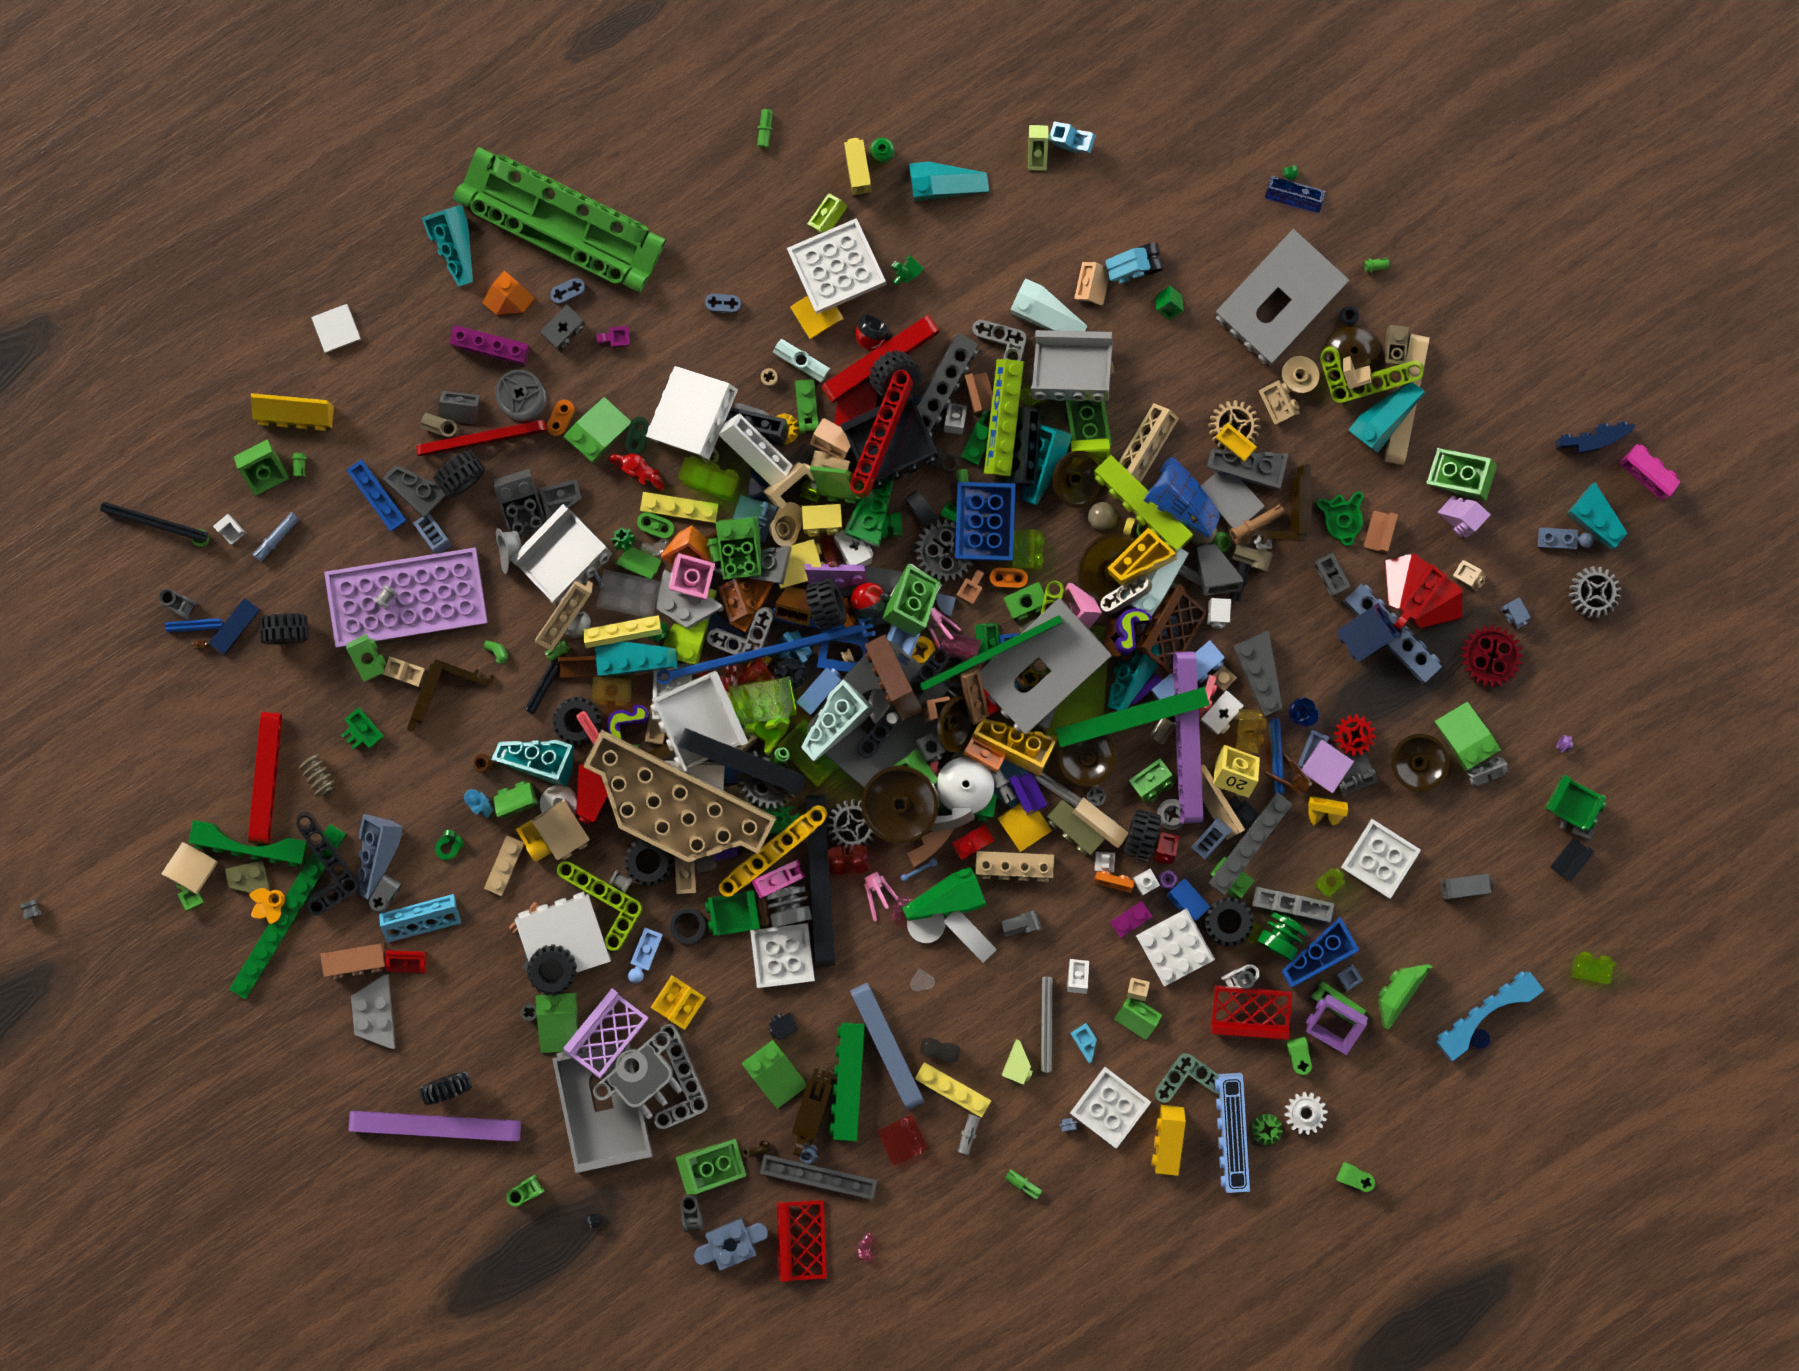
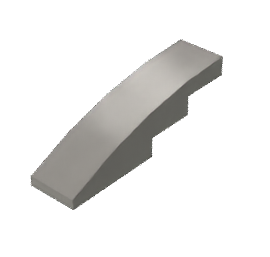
(1293, 904)

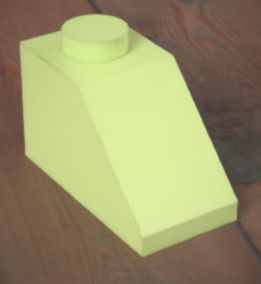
(1037, 147)
(1017, 1065)

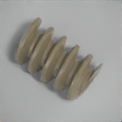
(317, 776)

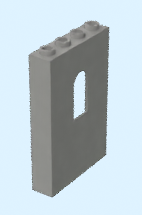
(1302, 276)
(1066, 649)
(605, 1135)

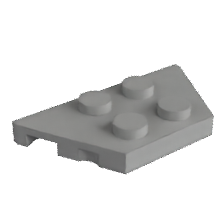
(684, 608)
(374, 1013)

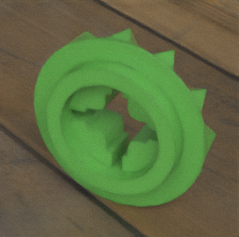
(1258, 1126)

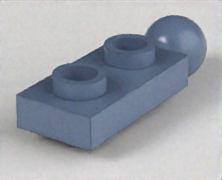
(1563, 538)

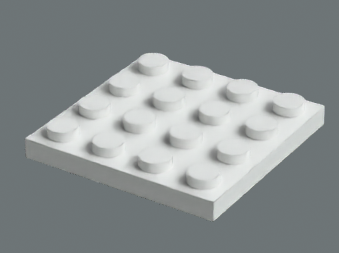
(836, 266)

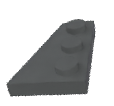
(416, 491)

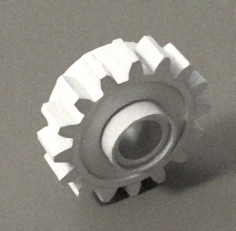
(1298, 1105)

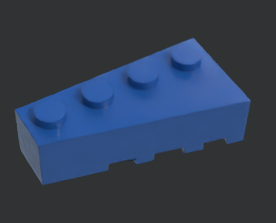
(1325, 952)

